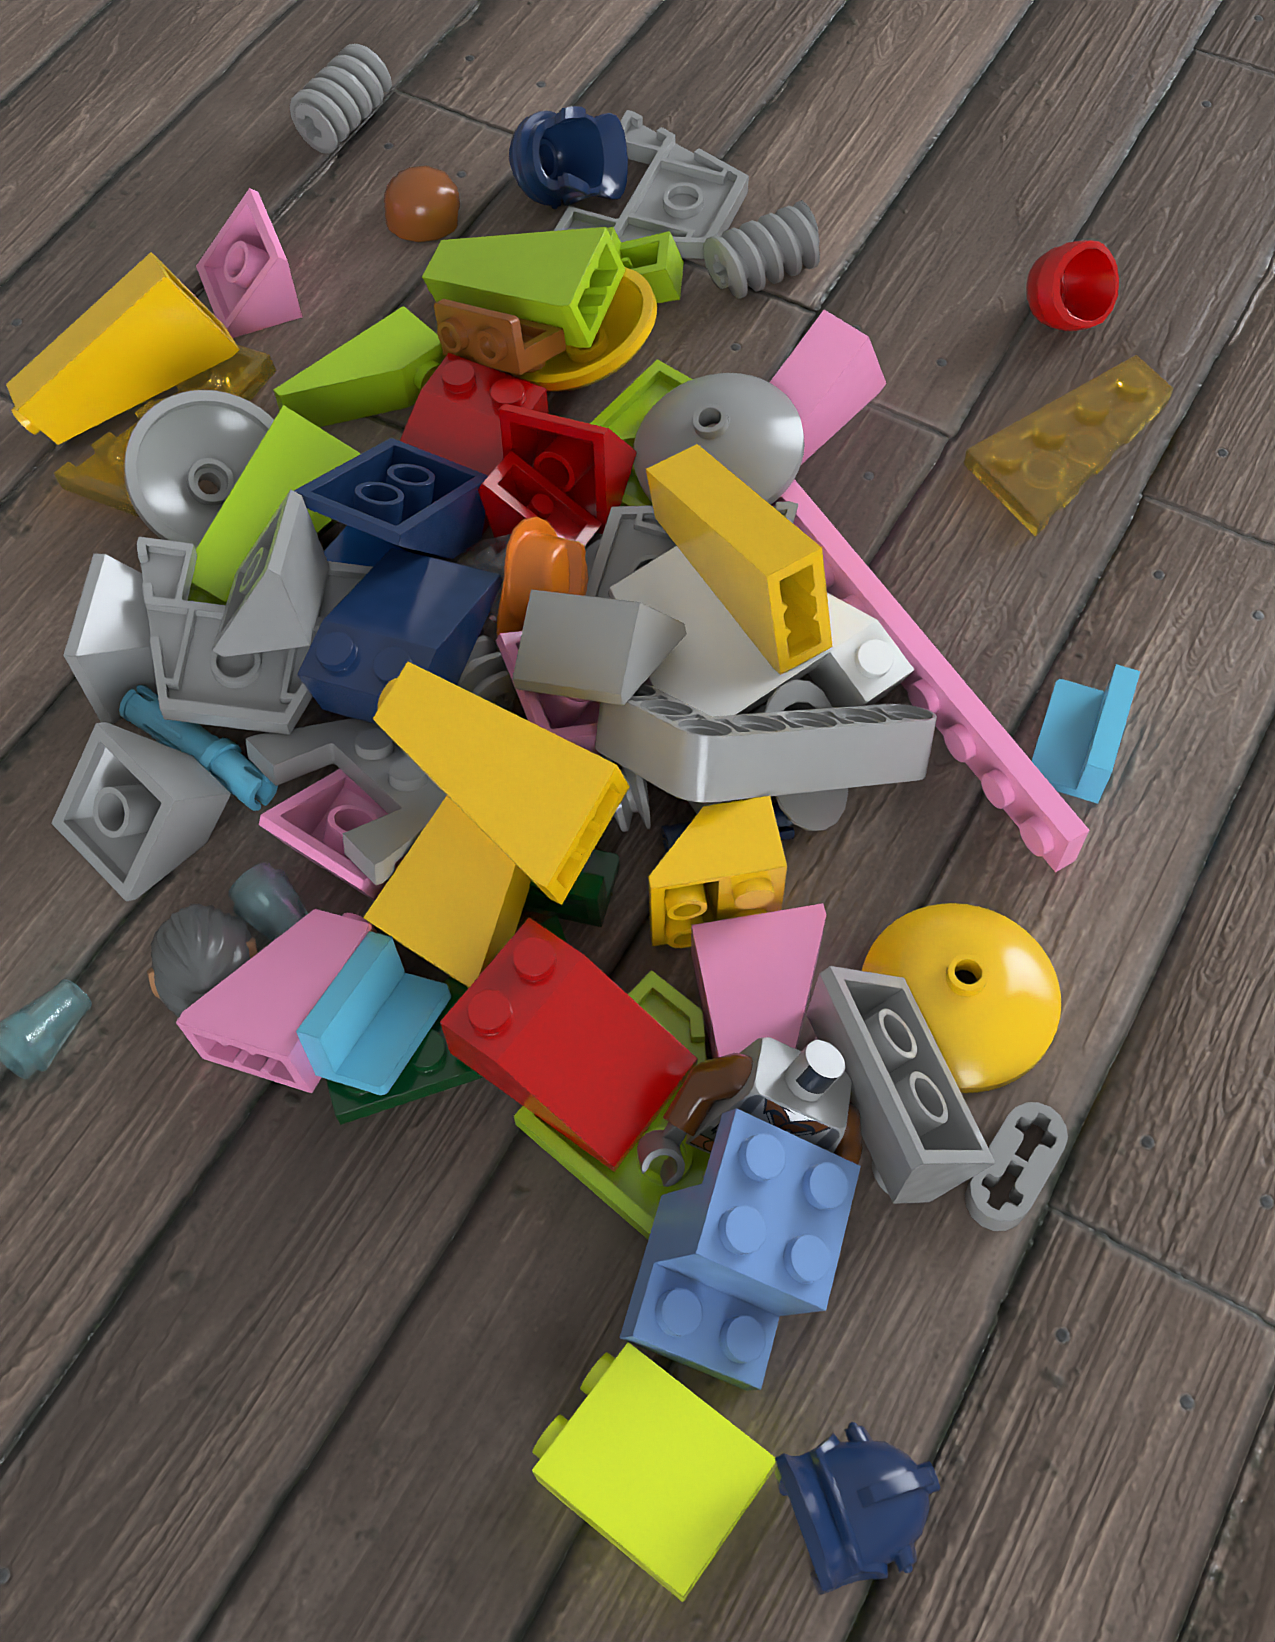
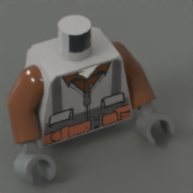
(771, 1081)

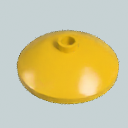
(615, 344)
(985, 1028)

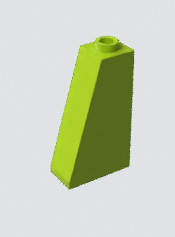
(536, 276)
(286, 459)

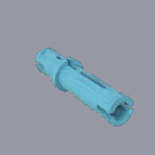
(218, 756)

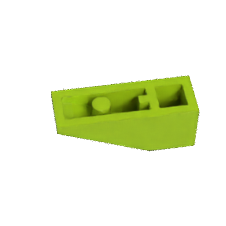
(368, 374)

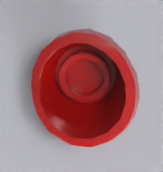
(1073, 285)

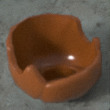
(421, 204)

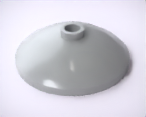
(755, 434)
(183, 443)

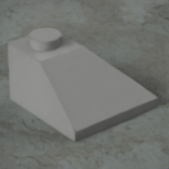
(111, 637)
(137, 808)

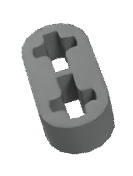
(1030, 1174)

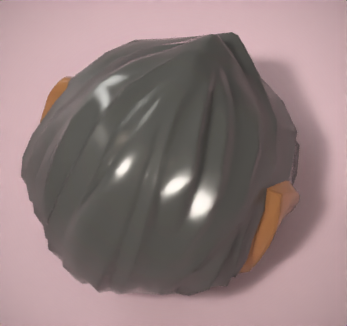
(196, 953)

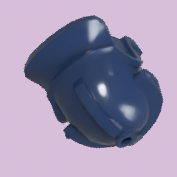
(569, 156)
(857, 1506)

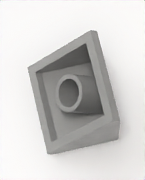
(276, 586)
(591, 646)

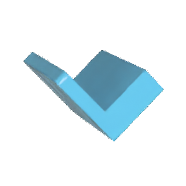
(1084, 734)
(371, 1018)

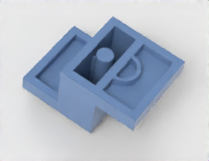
(741, 1251)

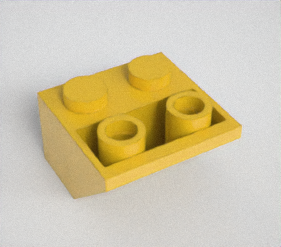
(718, 870)

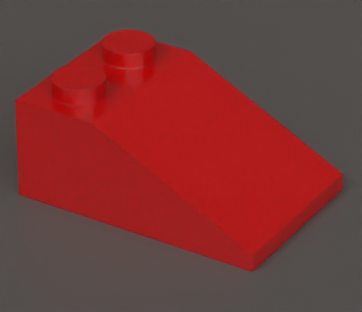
(460, 413)
(567, 1044)

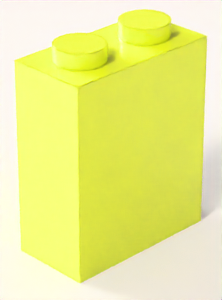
(652, 1468)

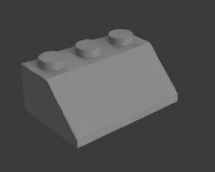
(901, 1085)

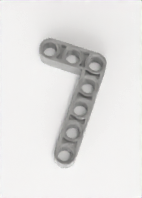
(763, 752)

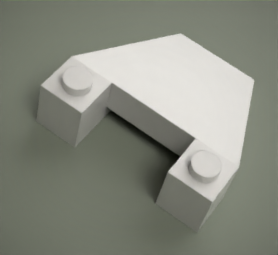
(724, 671)

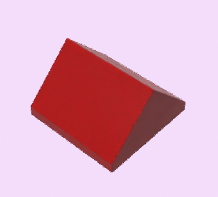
(575, 456)

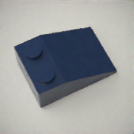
(403, 498)
(397, 614)

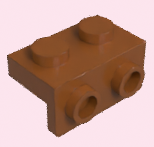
(496, 337)

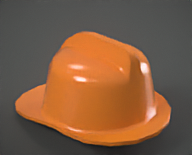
(538, 562)

